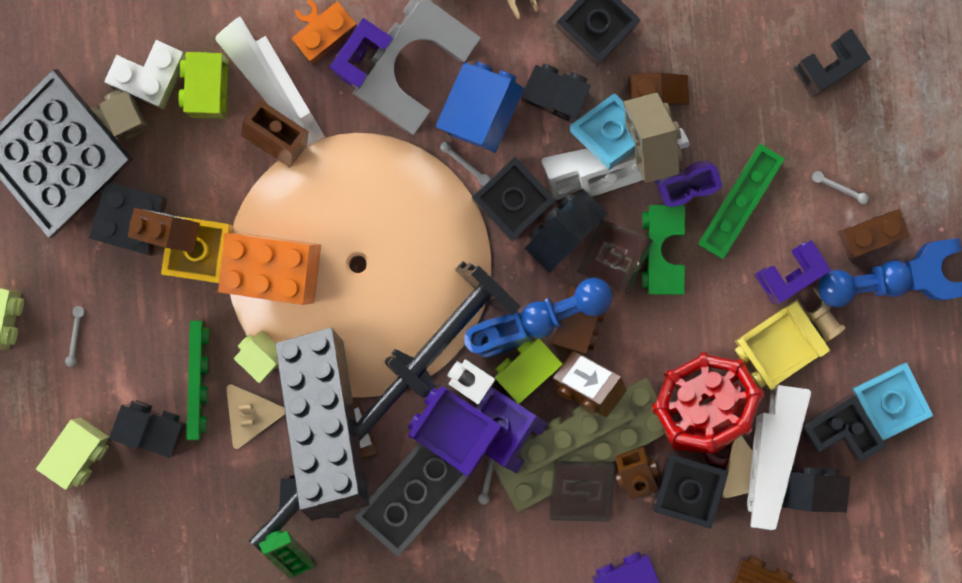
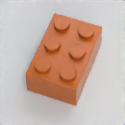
(269, 268)

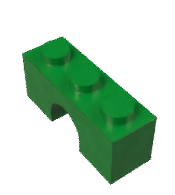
(662, 276)

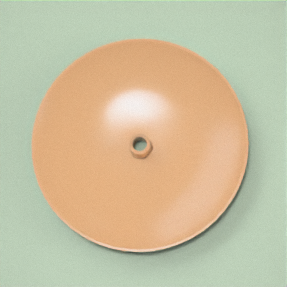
(398, 213)

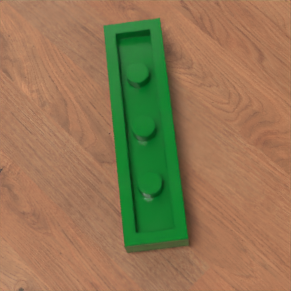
(740, 201)
(197, 392)
(287, 554)

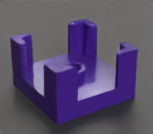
(355, 50)
(813, 268)
(516, 424)

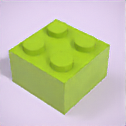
(204, 85)

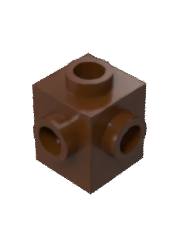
(637, 473)

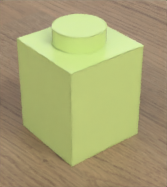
(258, 356)

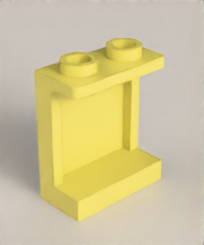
(780, 346)

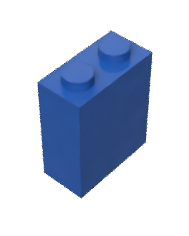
(480, 106)

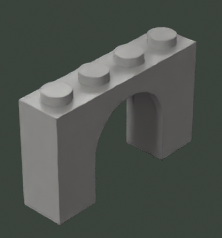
(423, 22)

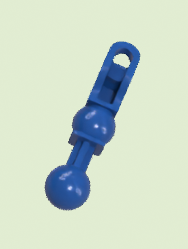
(896, 277)
(537, 319)

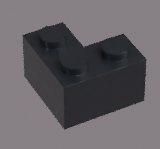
(556, 93)
(564, 229)
(847, 422)
(147, 429)
(817, 490)

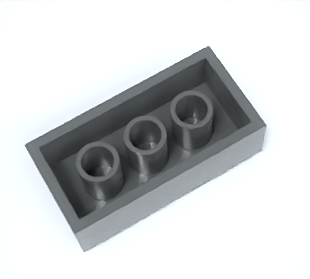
(410, 498)

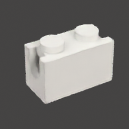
(476, 384)

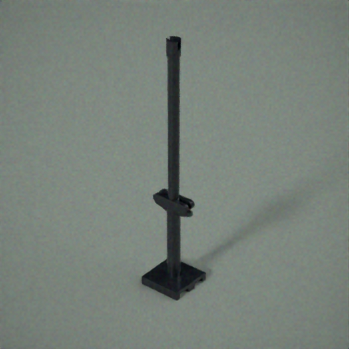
(413, 370)

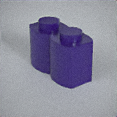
(695, 180)

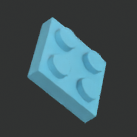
(605, 132)
(893, 401)

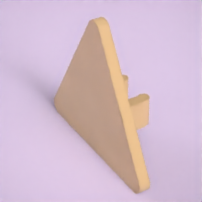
(249, 414)
(738, 469)

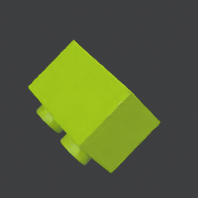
(527, 370)

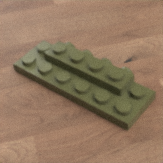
(582, 439)

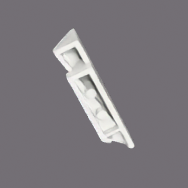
(267, 75)
(582, 170)
(774, 452)

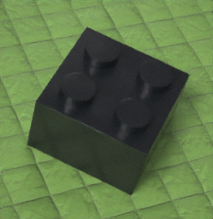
(597, 26)
(513, 199)
(115, 213)
(689, 490)

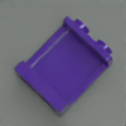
(454, 430)

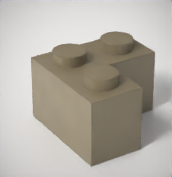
(121, 115)
(653, 137)

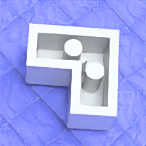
(154, 80)

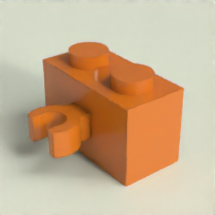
(323, 31)

